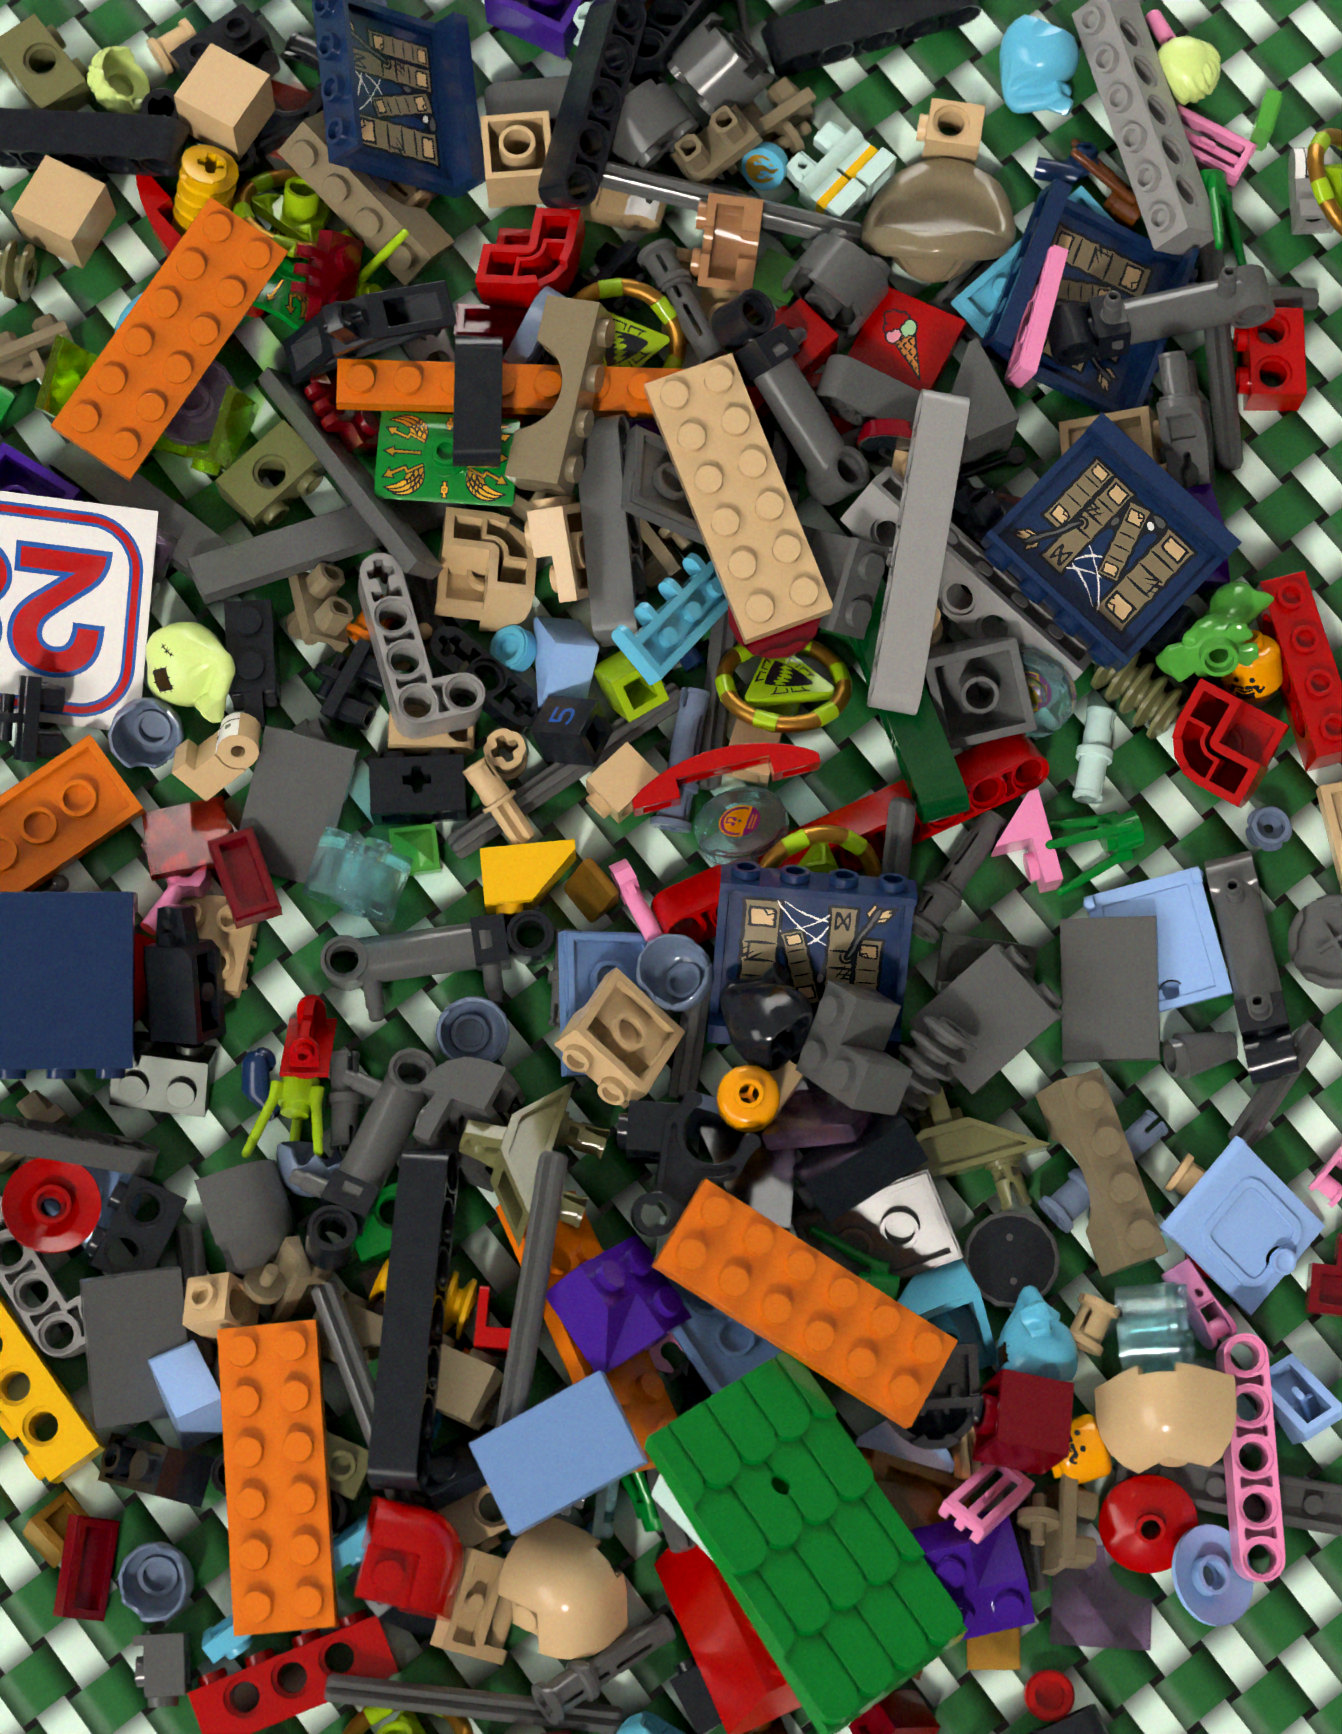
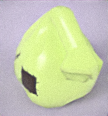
(190, 668)

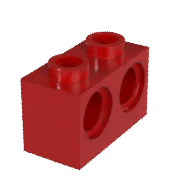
(1280, 360)

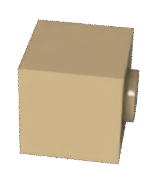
(225, 101)
(514, 156)
(64, 211)

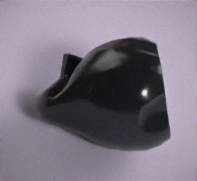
(766, 1017)

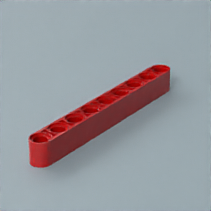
(991, 775)

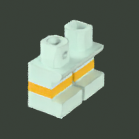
(844, 177)

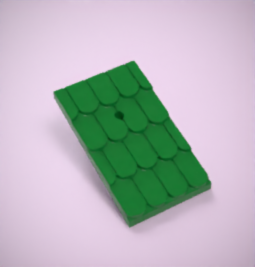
(804, 1540)

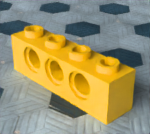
(75, 1439)

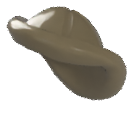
(939, 219)

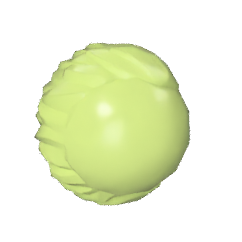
(1189, 68)
(117, 80)

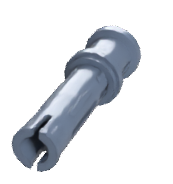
(684, 745)
(1073, 1196)

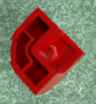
(532, 258)
(1225, 743)
(410, 1559)

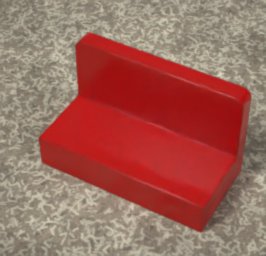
(489, 1339)

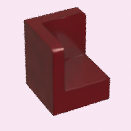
(897, 1714)

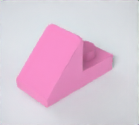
(1031, 832)

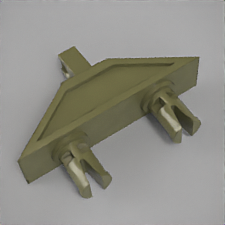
(967, 1144)
(516, 1149)

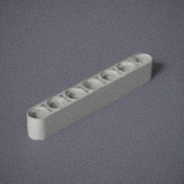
(918, 552)

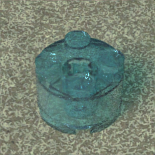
(358, 876)
(1154, 1326)

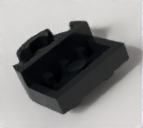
(951, 1404)
(453, 1472)

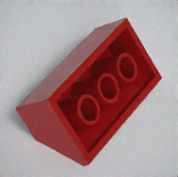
(724, 1643)

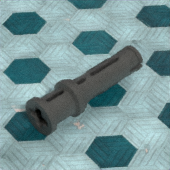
(677, 287)
(945, 891)
(585, 1677)

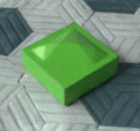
(420, 844)

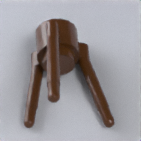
(1122, 200)

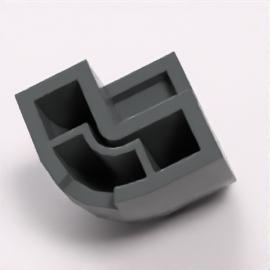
(460, 1092)
(247, 1213)

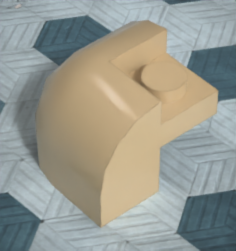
(485, 570)
(1166, 1416)
(564, 1590)

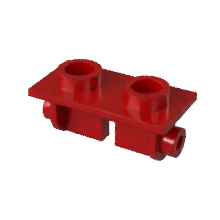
(309, 1041)

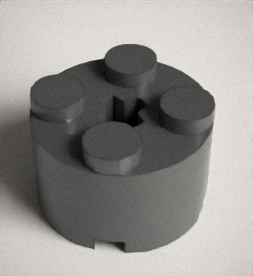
(720, 66)
(650, 125)
(839, 281)

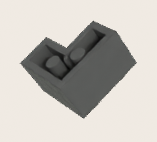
(848, 1047)

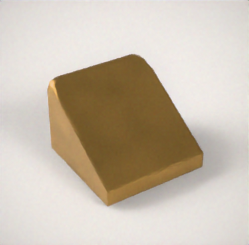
(591, 890)
(48, 1527)
(994, 1651)

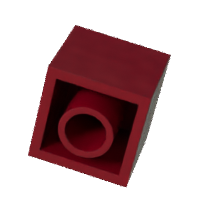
(1024, 1422)

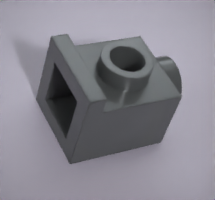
(164, 1667)

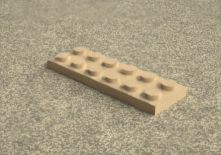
(738, 498)

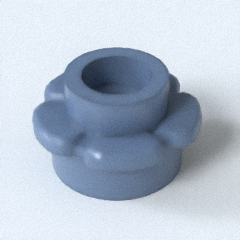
(1277, 820)

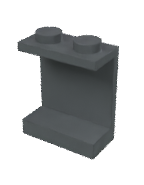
(852, 578)
(997, 1009)

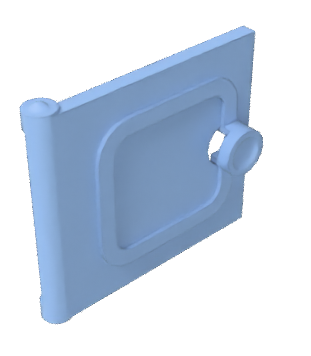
(1185, 933)
(1234, 1222)

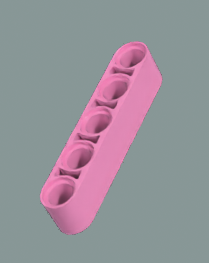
(1265, 1479)

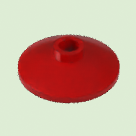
(57, 1181)
(1133, 1503)

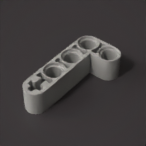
(407, 646)
(57, 1308)

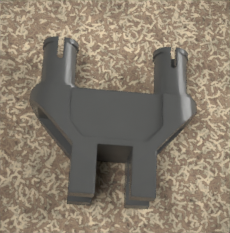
(1184, 420)

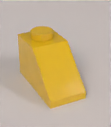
(523, 874)

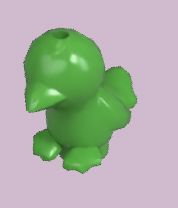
(1219, 638)

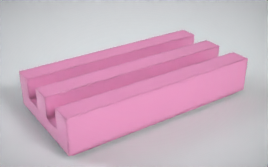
(1211, 156)
(969, 1517)

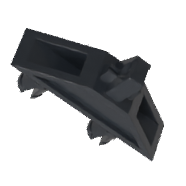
(367, 327)

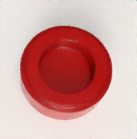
(1048, 1695)

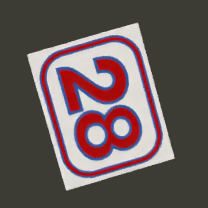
(75, 602)

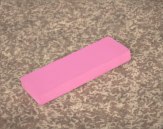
(1036, 320)

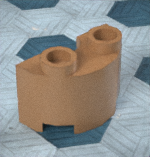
(729, 242)

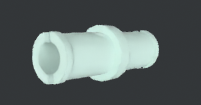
(1094, 755)

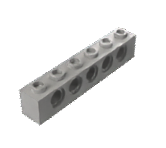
(1145, 124)
(965, 564)

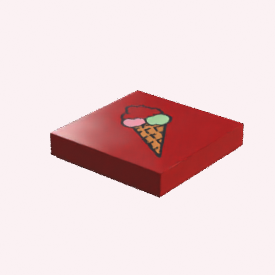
(908, 340)

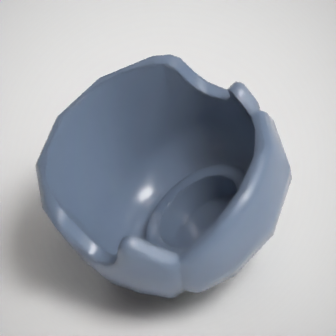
(145, 733)
(674, 972)
(473, 1029)
(301, 1156)
(156, 1581)

